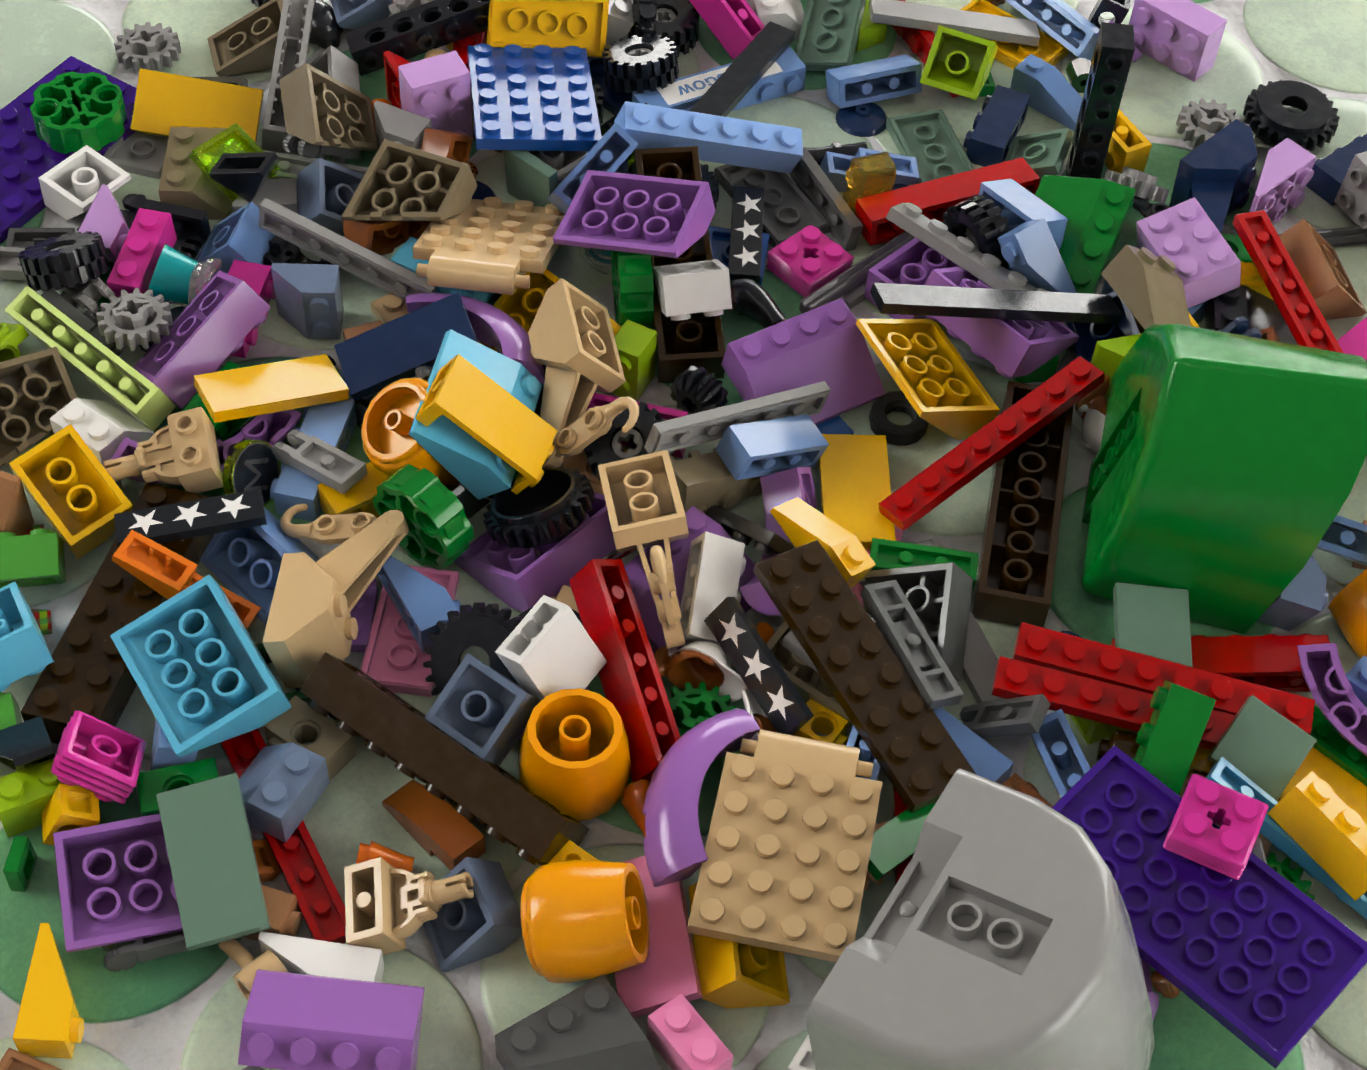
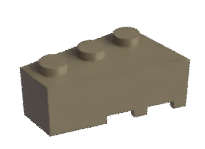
(708, 482)

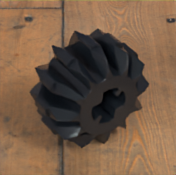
(698, 391)

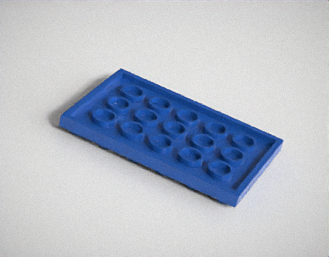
(532, 98)

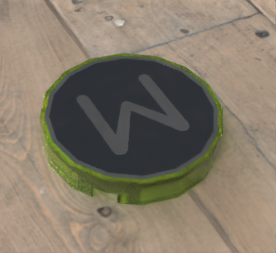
(251, 468)

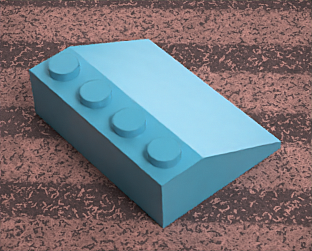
(454, 448)
(200, 669)

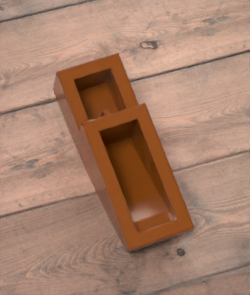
(435, 824)

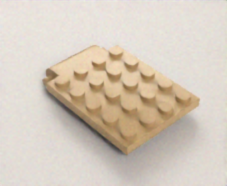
(489, 246)
(788, 847)

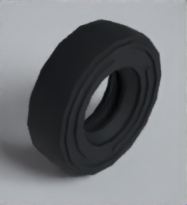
(895, 433)

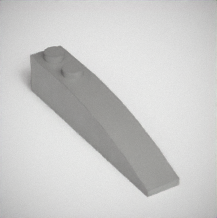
(289, 55)

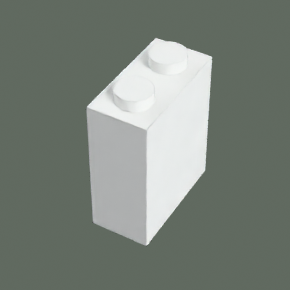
(550, 650)

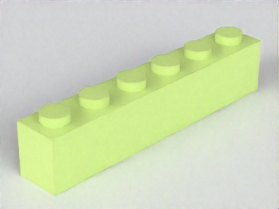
(91, 358)

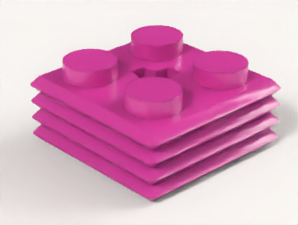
(808, 260)
(99, 758)
(1218, 849)

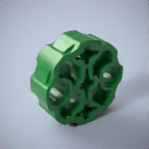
(78, 112)
(632, 288)
(433, 514)

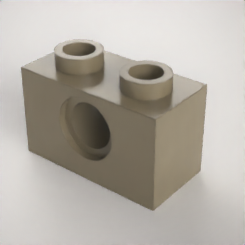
(304, 725)

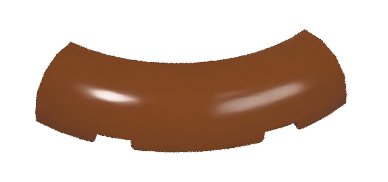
(386, 235)

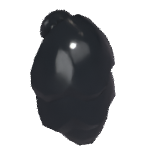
(324, 26)

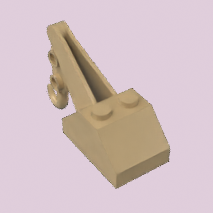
(580, 356)
(646, 512)
(316, 597)

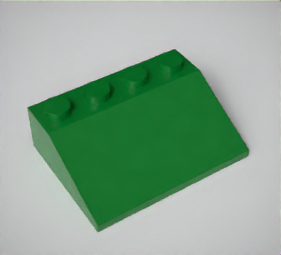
(1094, 224)

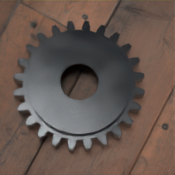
(1274, 123)
(540, 512)
(471, 627)

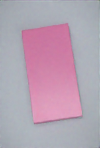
(392, 651)
(671, 954)

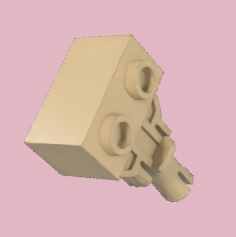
(176, 454)
(393, 903)

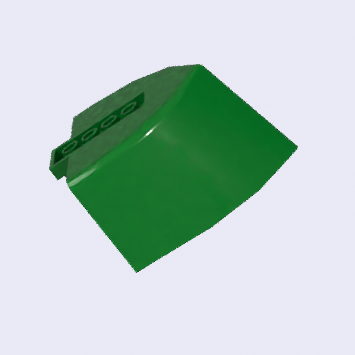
(1221, 467)

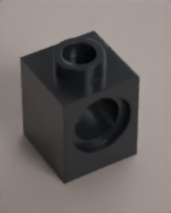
(1118, 8)

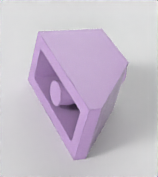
(106, 219)

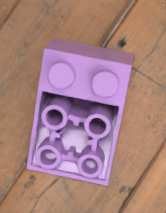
(1283, 179)

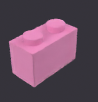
(686, 1038)

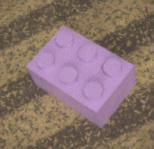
(1178, 34)
(439, 91)
(1195, 247)

